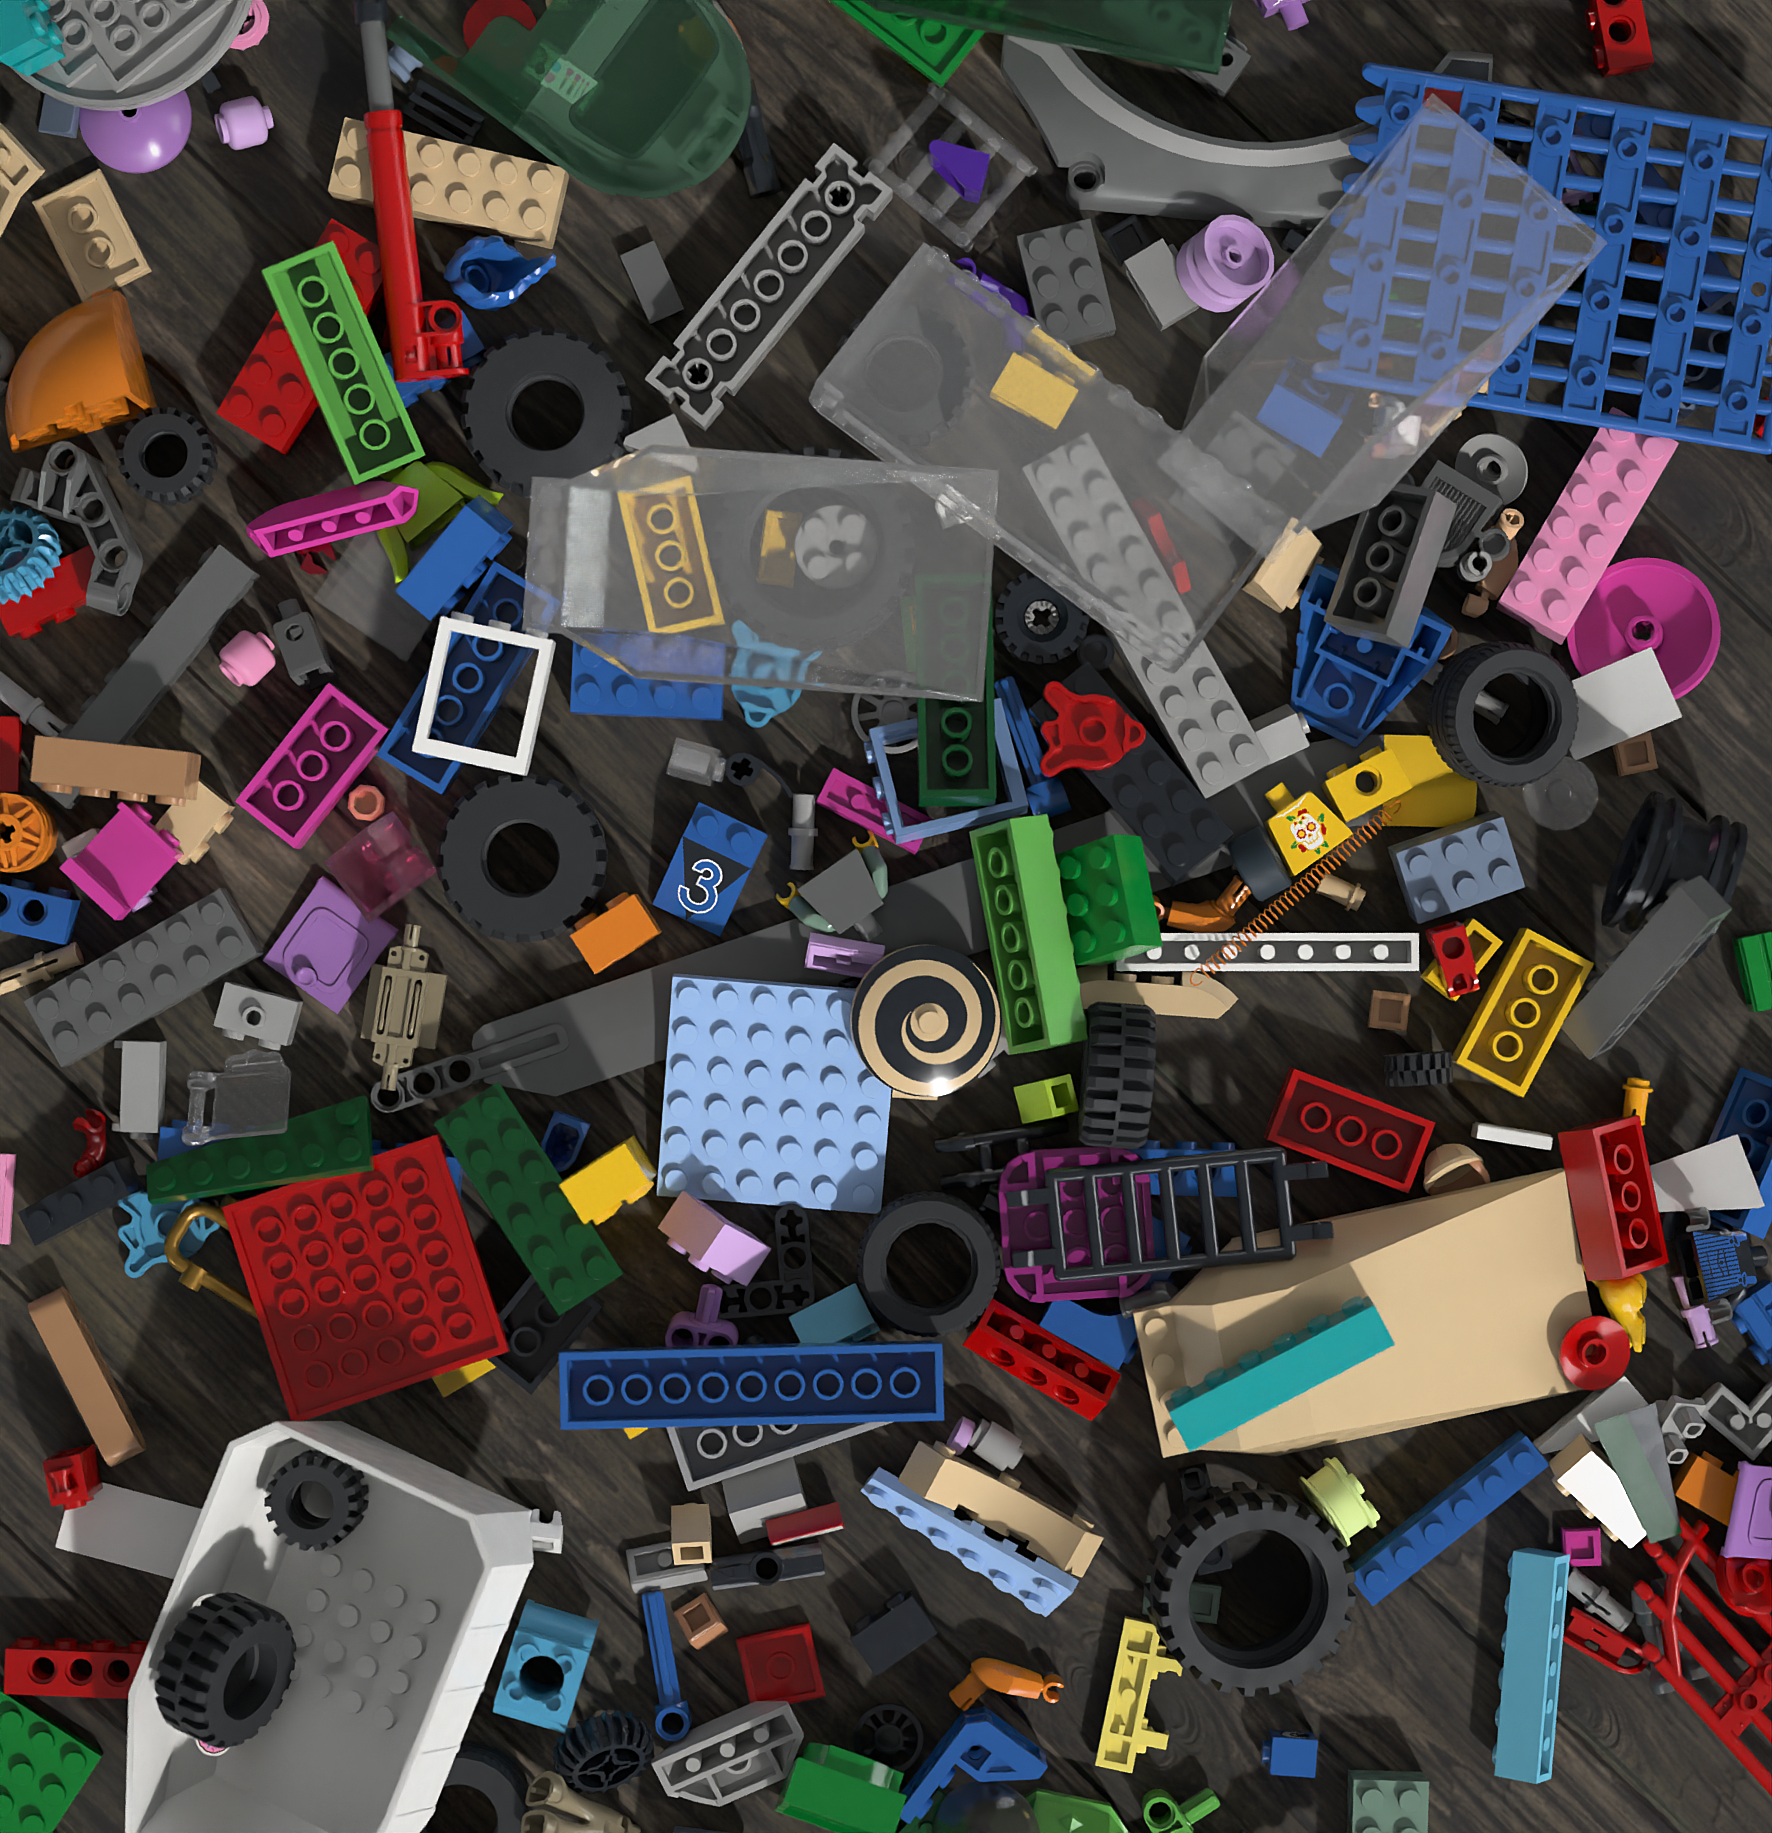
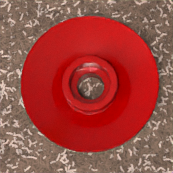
(1606, 1360)

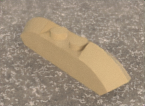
(1204, 1001)

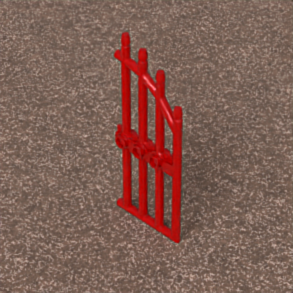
(1743, 1697)

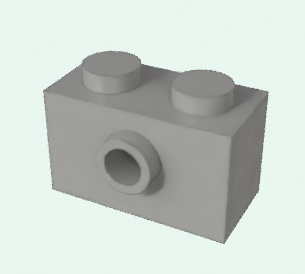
(257, 1014)

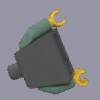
(844, 893)

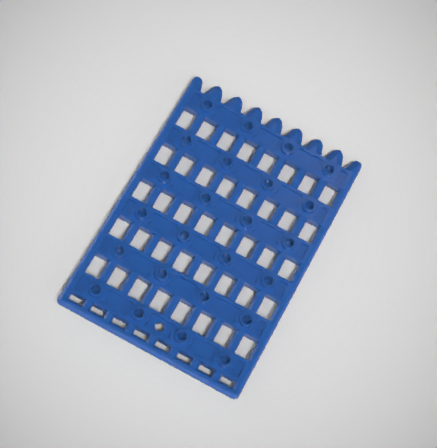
(1604, 277)

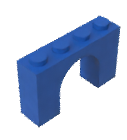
(1105, 1333)

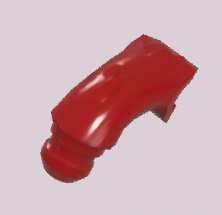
(95, 1133)

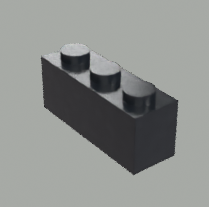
(81, 1201)

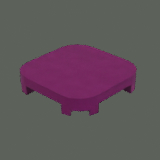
(1028, 1225)

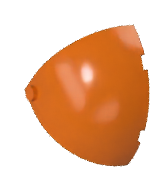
(78, 375)

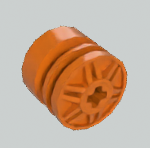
(33, 836)

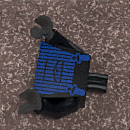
(1717, 1264)

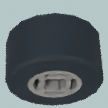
(1259, 863)

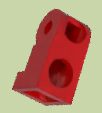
(1453, 958)

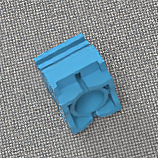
(552, 1634)

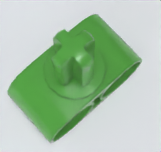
(1179, 1817)

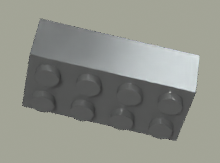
(1391, 565)

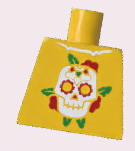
(1302, 828)

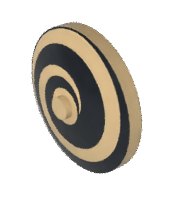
(925, 1020)

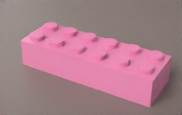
(1585, 530)

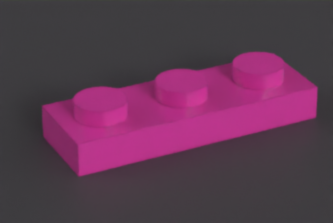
(860, 805)

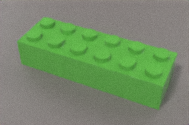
(342, 363)
(1028, 934)

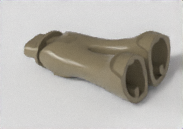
(552, 1794)

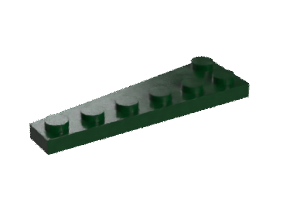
(312, 1148)

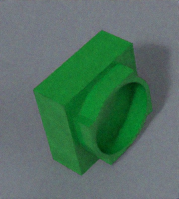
(842, 1791)

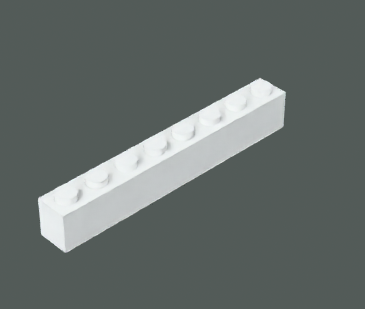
(1281, 952)

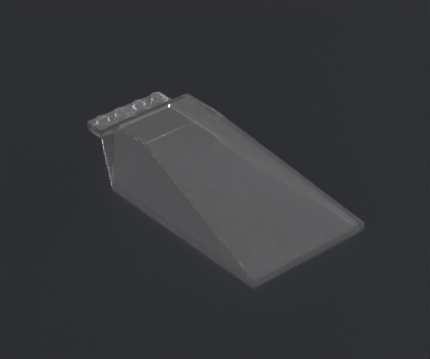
(1375, 333)
(770, 570)

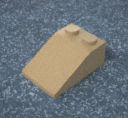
(1279, 583)

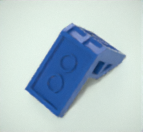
(1001, 1756)

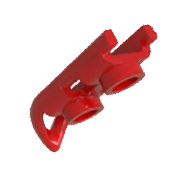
(1611, 1644)

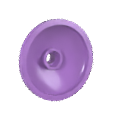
(140, 141)

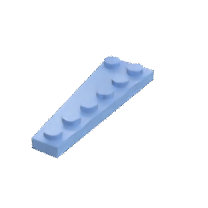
(1035, 1583)

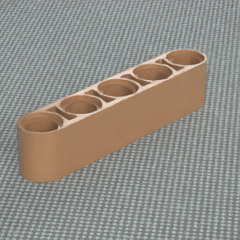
(87, 1376)

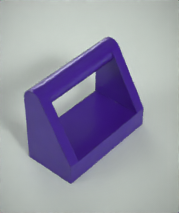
(960, 168)

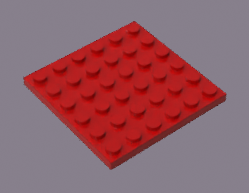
(366, 1280)

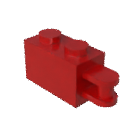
(73, 1476)

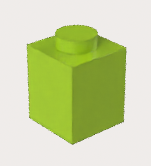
(1046, 1098)

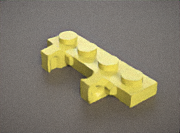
(1124, 1722)

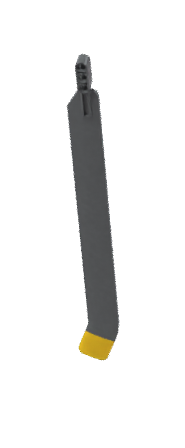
(628, 1019)

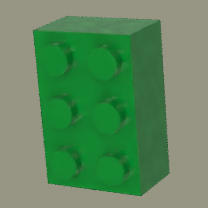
(1108, 900)

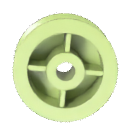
(1339, 1500)

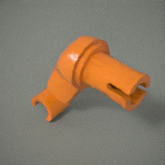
(1208, 915)
(1005, 1678)

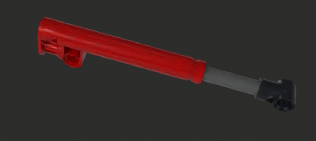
(415, 340)

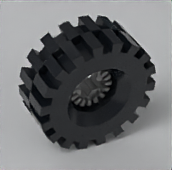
(1033, 643)

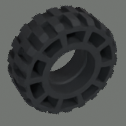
(533, 359)
(465, 867)

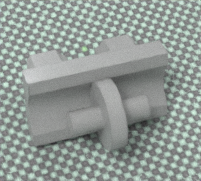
(1680, 1421)

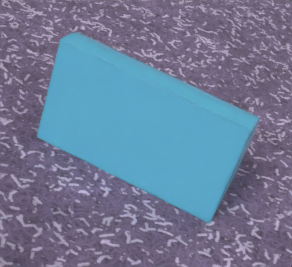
(836, 1319)

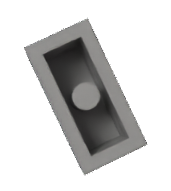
(1158, 285)

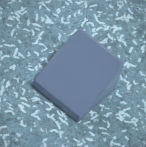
(59, 118)

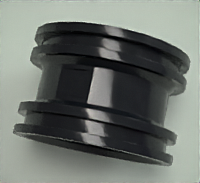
(1667, 848)

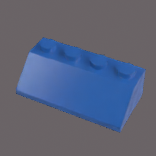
(1750, 1116)

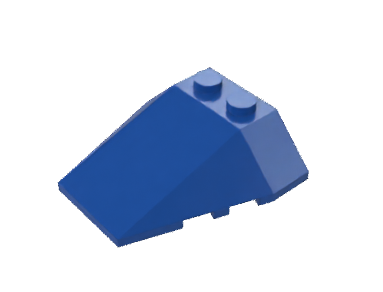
(1351, 681)

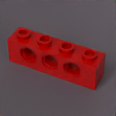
(1613, 56)
(1042, 1360)
(25, 1677)

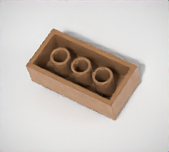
(115, 767)

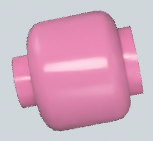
(247, 658)

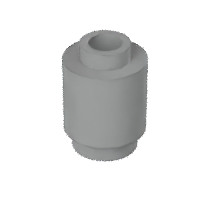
(996, 1445)

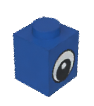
(1290, 1753)

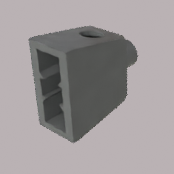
(303, 647)

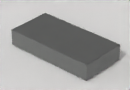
(652, 283)

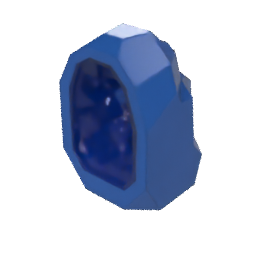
(564, 1140)

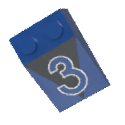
(709, 869)

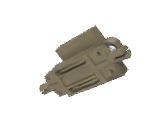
(402, 1007)

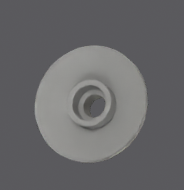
(1475, 463)

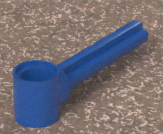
(1045, 793)
(664, 1666)

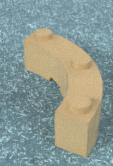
(1002, 1506)

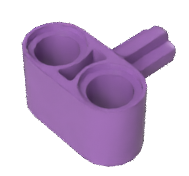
(703, 1323)

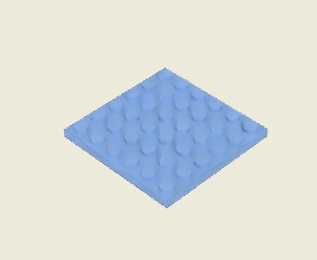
(769, 1098)

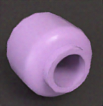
(243, 123)

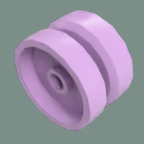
(1225, 263)

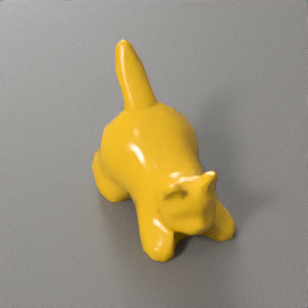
(1623, 1301)

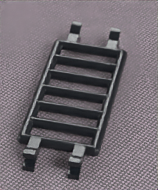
(1174, 1260)

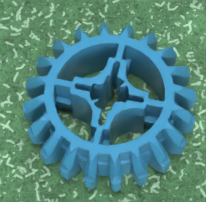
(25, 564)

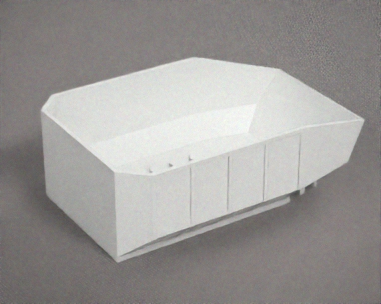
(385, 1633)

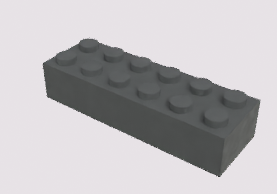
(144, 977)

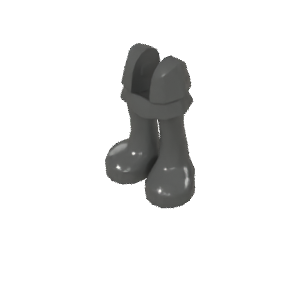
(1650, 1627)

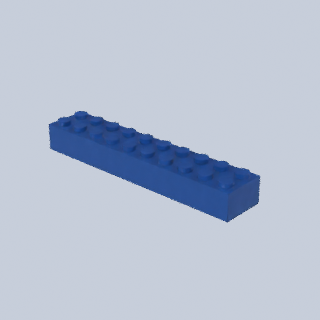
(751, 1384)

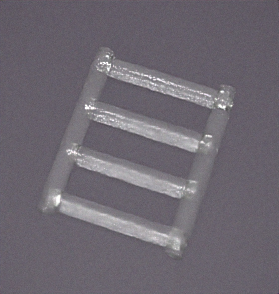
(907, 189)

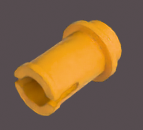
(1636, 1097)

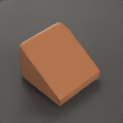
(700, 1622)

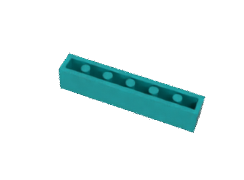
(1279, 1372)

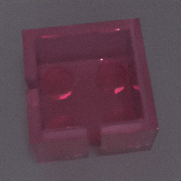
(380, 866)

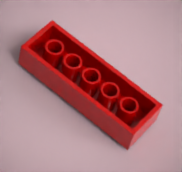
(271, 391)

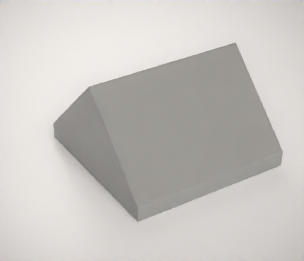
(663, 432)
(763, 1495)

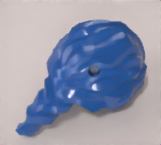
(493, 273)

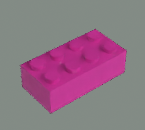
(314, 766)

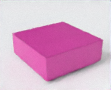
(1582, 1545)

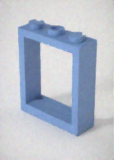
(884, 787)

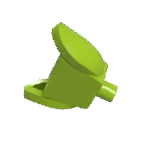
(440, 500)

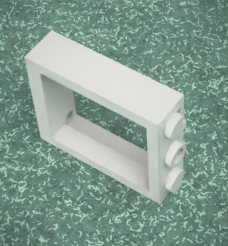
(499, 632)

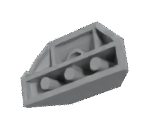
(731, 1754)

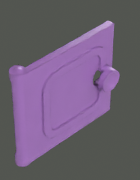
(333, 941)
(1751, 1514)

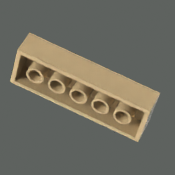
(461, 186)

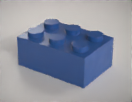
(456, 559)

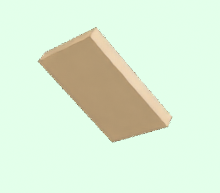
(92, 235)

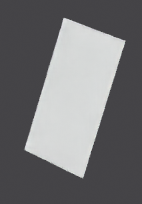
(1621, 703)
(130, 1530)

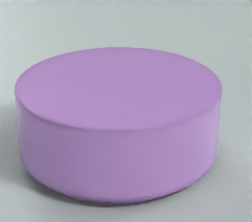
(961, 1435)

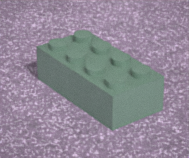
(1387, 1802)

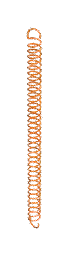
(1294, 896)

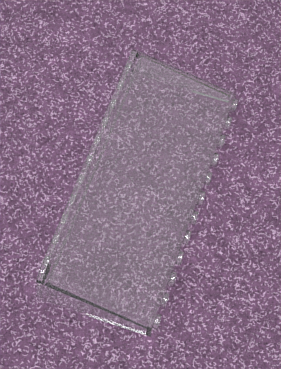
(971, 383)

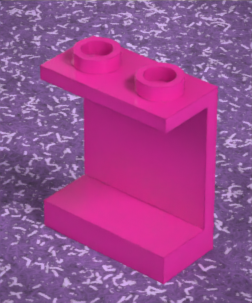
(123, 860)

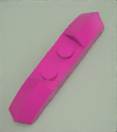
(332, 516)

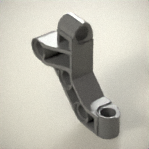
(71, 490)

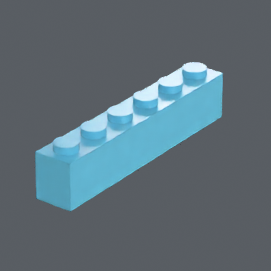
(1531, 1665)

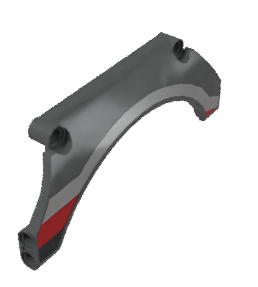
(1176, 173)

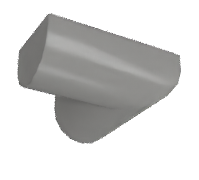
(1741, 1424)

